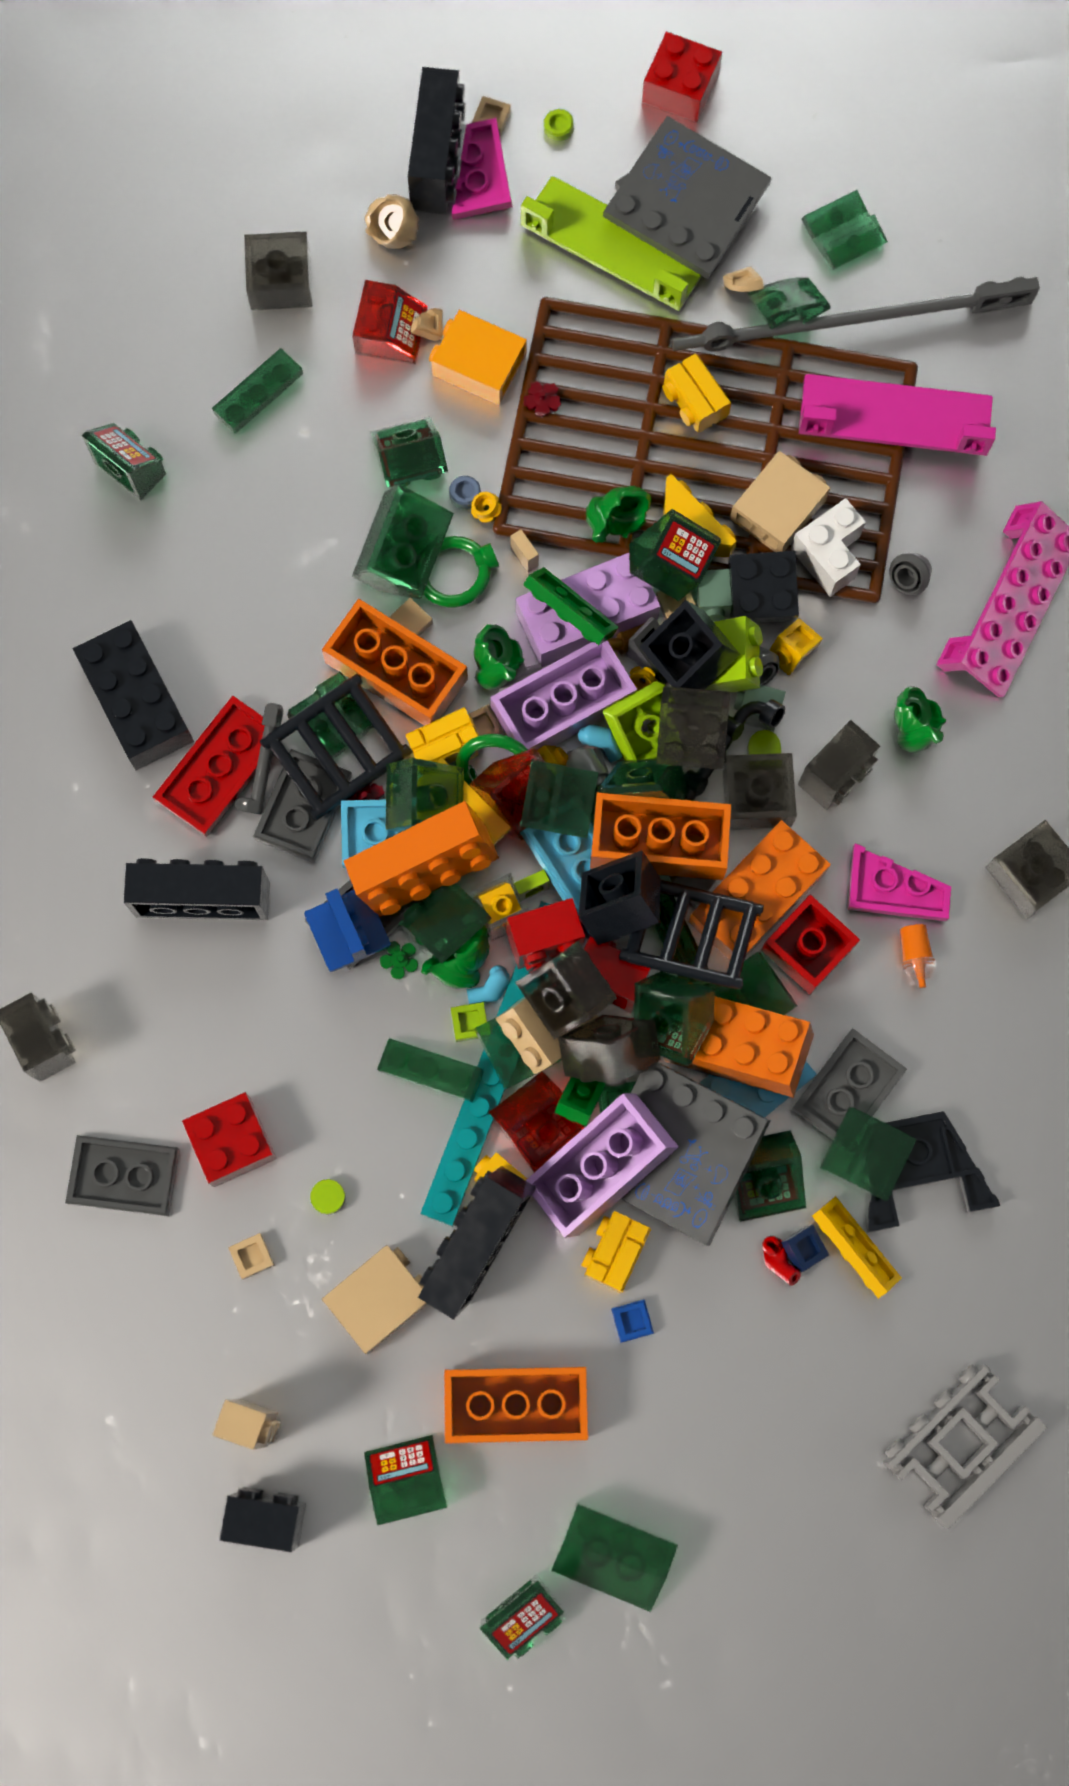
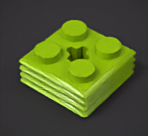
(627, 718)

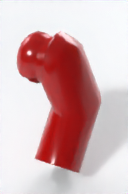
(777, 1260)

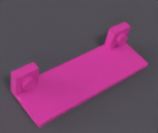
(896, 414)
(1016, 602)

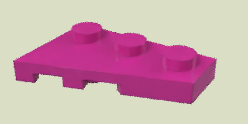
(483, 173)
(890, 889)

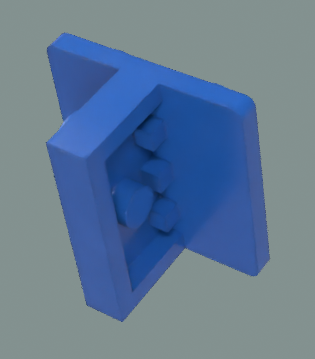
(346, 930)

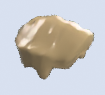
(392, 221)

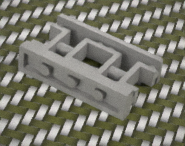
(985, 1467)

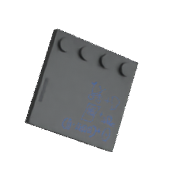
(687, 197)
(713, 1154)

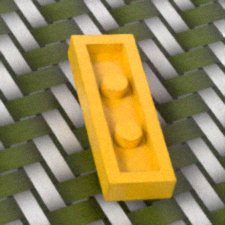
(856, 1247)

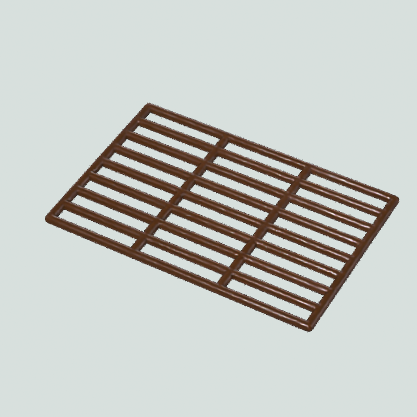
(646, 435)

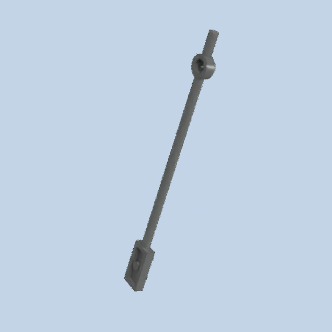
(985, 298)

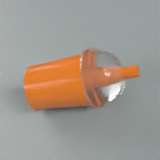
(917, 953)

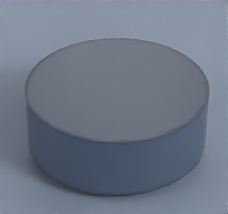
(463, 490)

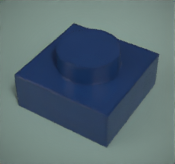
(805, 1248)

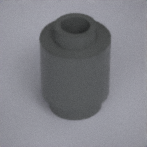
(587, 760)

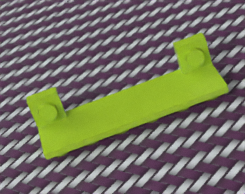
(578, 225)

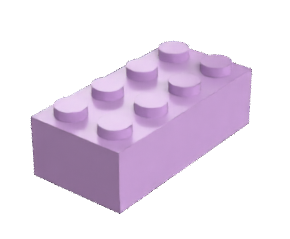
(607, 588)
(562, 697)
(601, 1164)

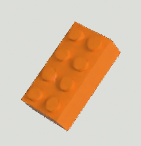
(395, 663)
(674, 834)
(421, 859)
(772, 875)
(754, 1047)
(515, 1405)

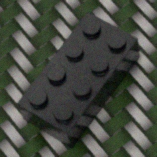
(436, 140)
(133, 695)
(197, 890)
(476, 1241)

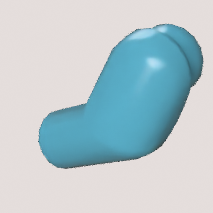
(602, 738)
(493, 988)

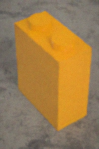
(478, 356)

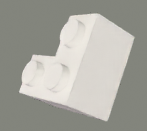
(824, 545)

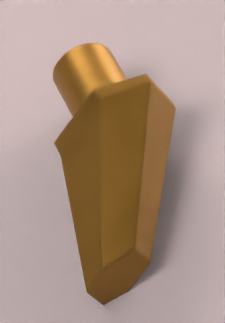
(621, 642)

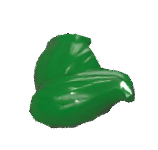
(618, 512)
(496, 657)
(917, 720)
(464, 965)

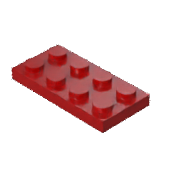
(214, 768)

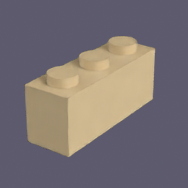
(247, 1424)

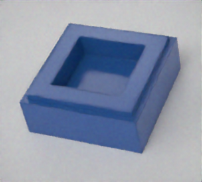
(632, 1321)

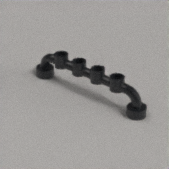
(770, 715)

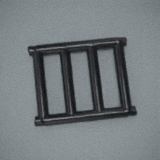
(300, 723)
(699, 969)

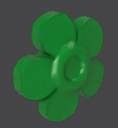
(399, 959)

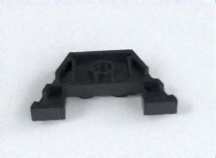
(934, 1158)

